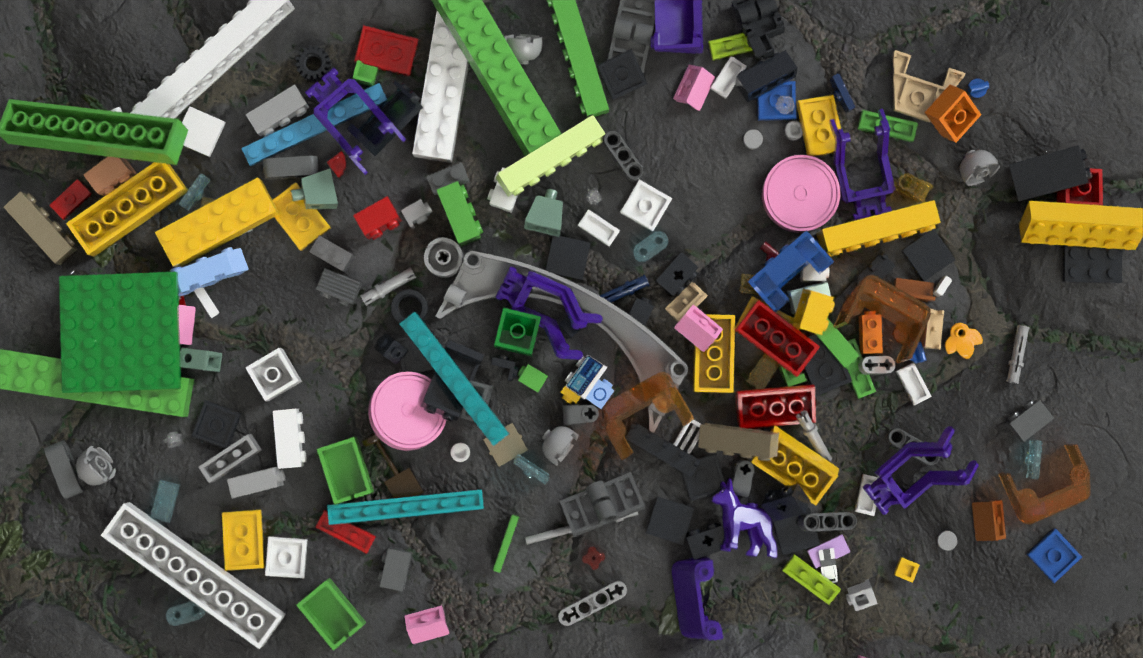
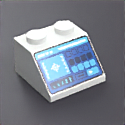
(585, 376)

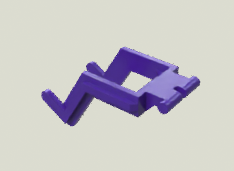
(332, 93)
(870, 198)
(517, 289)
(885, 490)

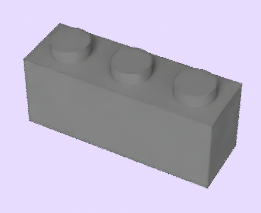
(278, 111)
(230, 458)

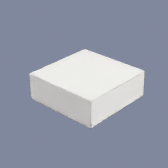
(942, 286)

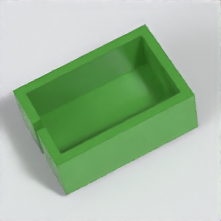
(460, 213)
(345, 470)
(331, 614)

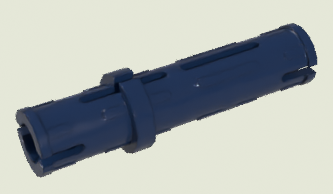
(625, 289)

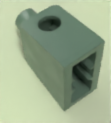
(317, 191)
(545, 214)
(200, 359)

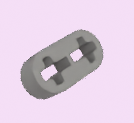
(876, 360)

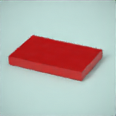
(386, 50)

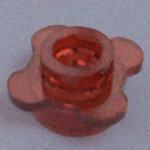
(598, 558)

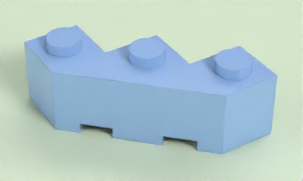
(210, 270)

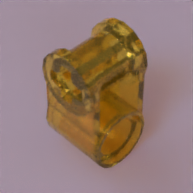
(916, 189)

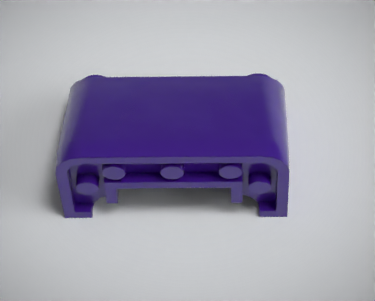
(678, 26)
(686, 581)

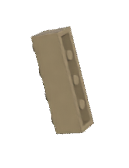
(40, 227)
(738, 440)

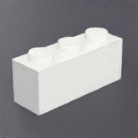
(289, 438)

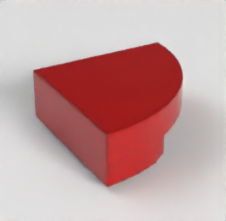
(338, 164)

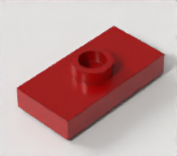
(70, 199)

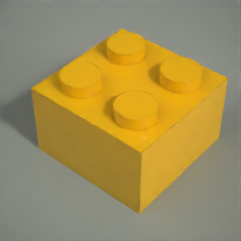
(813, 311)

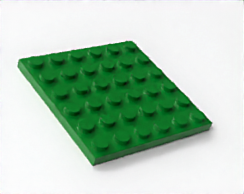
(120, 332)

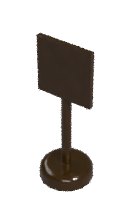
(403, 483)

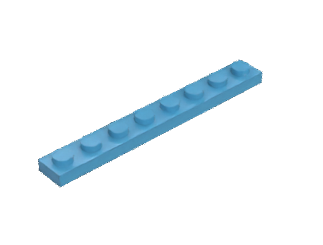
(310, 126)

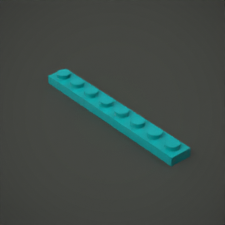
(454, 379)
(405, 507)

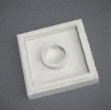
(202, 131)
(646, 205)
(286, 557)

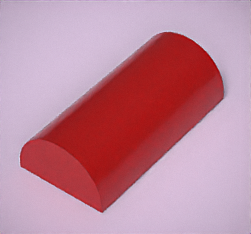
(777, 338)
(774, 406)

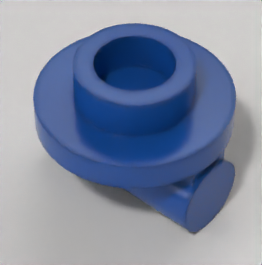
(978, 88)
(919, 355)

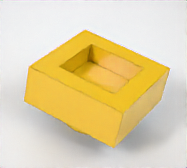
(569, 395)
(906, 569)

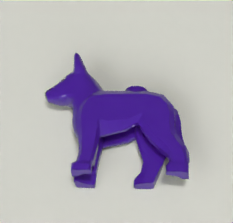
(742, 517)

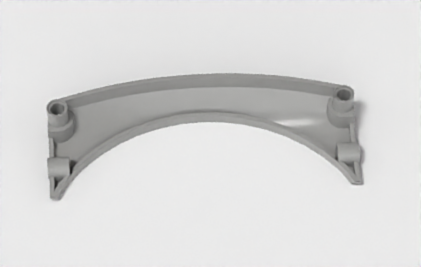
(638, 343)

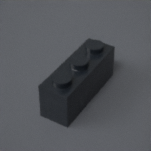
(766, 76)

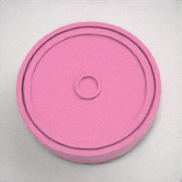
(801, 193)
(398, 414)

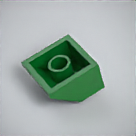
(517, 332)

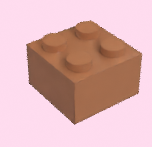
(109, 174)

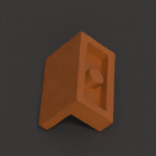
(918, 289)
(989, 520)

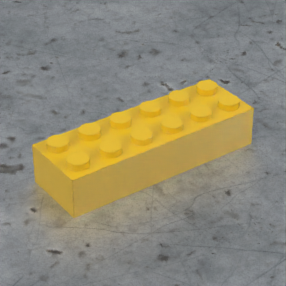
(126, 207)
(217, 223)
(1082, 225)
(879, 227)

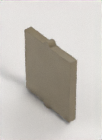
(508, 447)

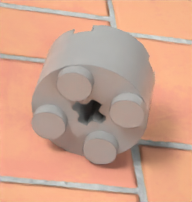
(433, 254)

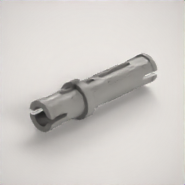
(388, 286)
(1017, 354)
(810, 431)

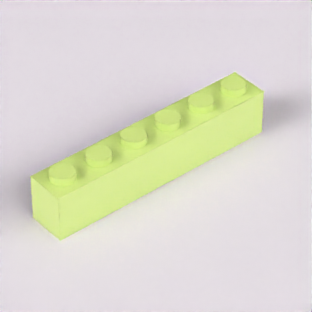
(549, 156)

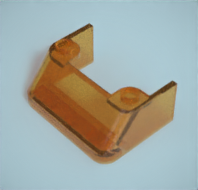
(892, 304)
(657, 390)
(1033, 509)

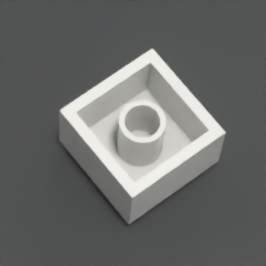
(273, 374)

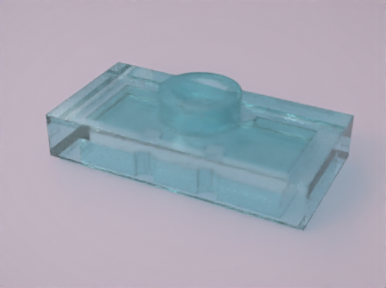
(195, 192)
(1033, 459)
(531, 469)
(165, 500)

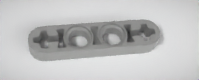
(591, 600)

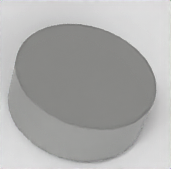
(793, 130)
(752, 139)
(946, 540)

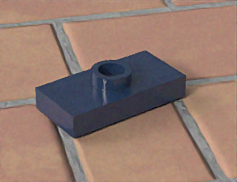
(841, 93)

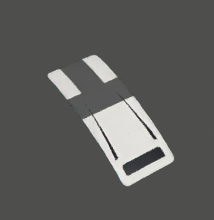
(828, 564)

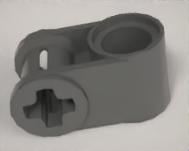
(576, 414)
(742, 481)

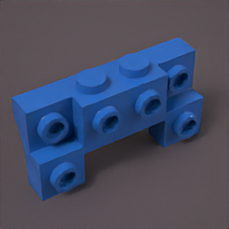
(787, 265)

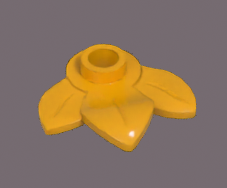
(964, 343)

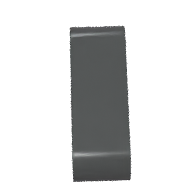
(620, 147)
(290, 167)
(904, 439)
(64, 469)
(835, 519)

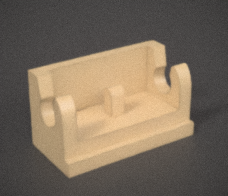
(681, 304)
(933, 331)

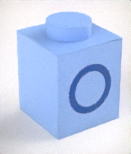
(600, 393)

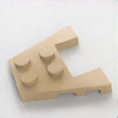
(914, 95)

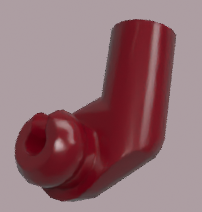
(769, 250)

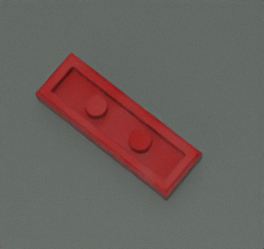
(347, 533)

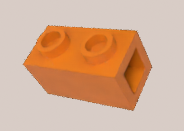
(870, 333)

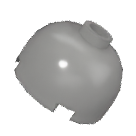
(525, 46)
(978, 165)
(558, 443)
(94, 466)

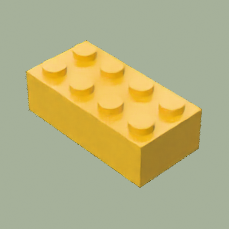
(715, 367)
(800, 466)

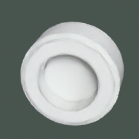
(460, 452)

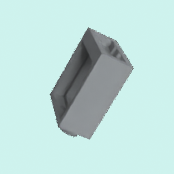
(256, 482)

